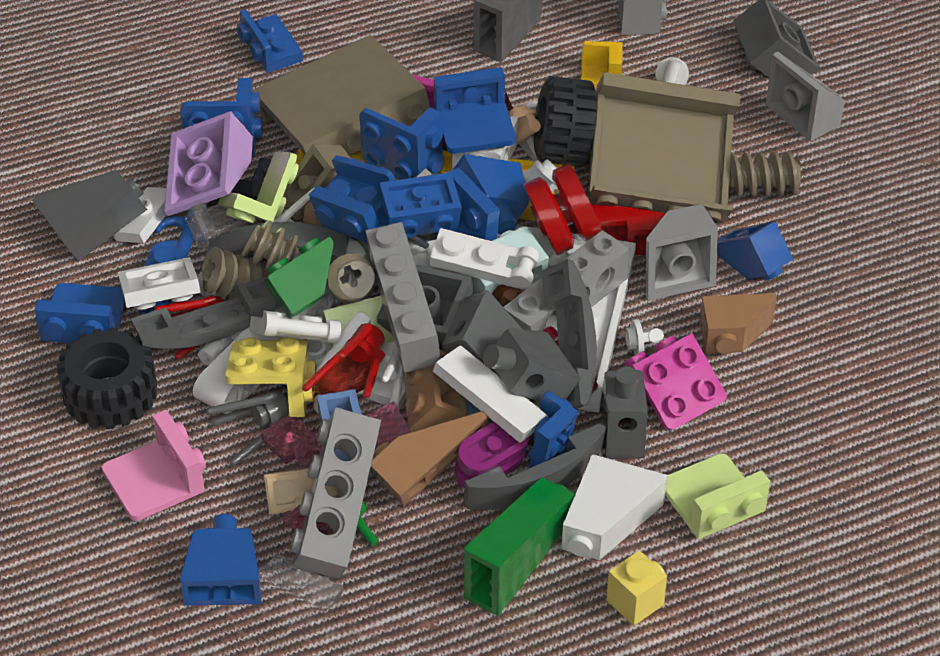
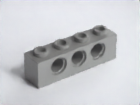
(602, 267)
(357, 437)

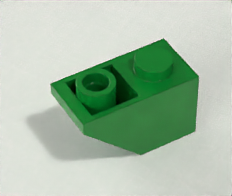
(303, 280)

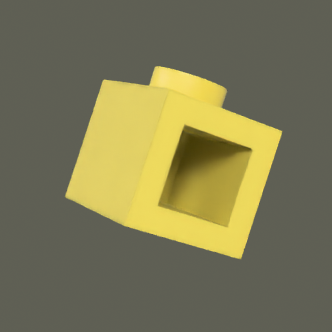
(636, 587)

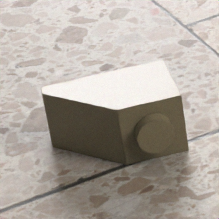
(313, 170)

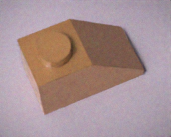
(735, 321)

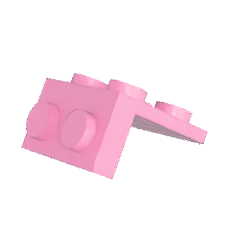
(158, 472)

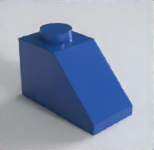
(755, 250)

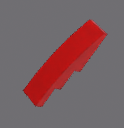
(626, 224)

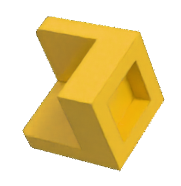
(600, 58)

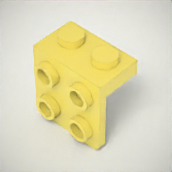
(274, 363)

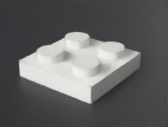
(159, 282)

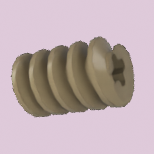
(765, 173)
(271, 245)
(359, 267)
(225, 271)

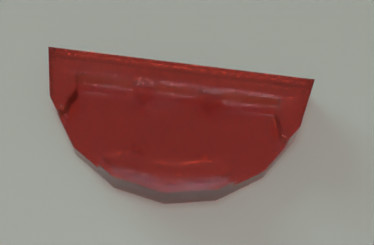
(344, 377)

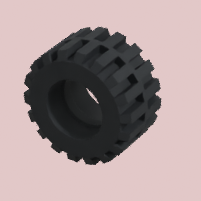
(567, 121)
(112, 399)

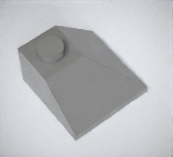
(802, 99)
(681, 253)

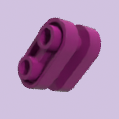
(486, 451)

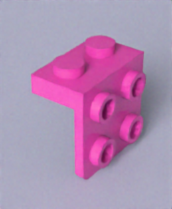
(678, 381)

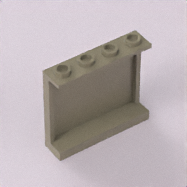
(326, 96)
(661, 146)

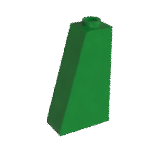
(514, 545)

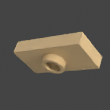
(287, 488)

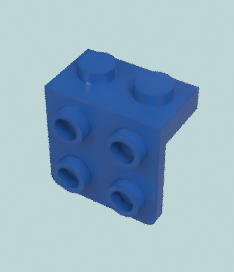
(244, 108)
(473, 110)
(402, 148)
(344, 213)
(79, 310)

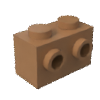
(431, 399)

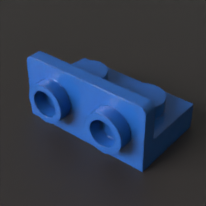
(269, 41)
(360, 181)
(422, 203)
(478, 213)
(553, 430)

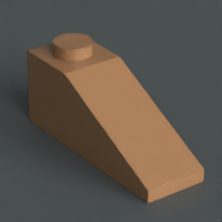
(420, 456)

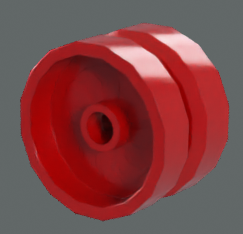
(562, 209)

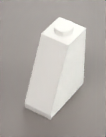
(610, 506)

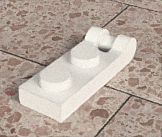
(484, 259)

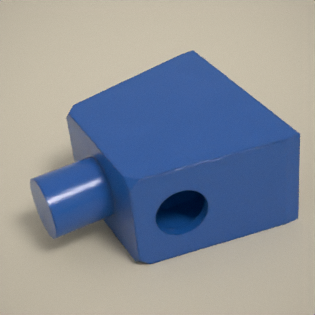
(501, 183)
(221, 566)

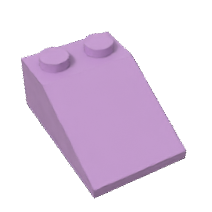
(206, 161)

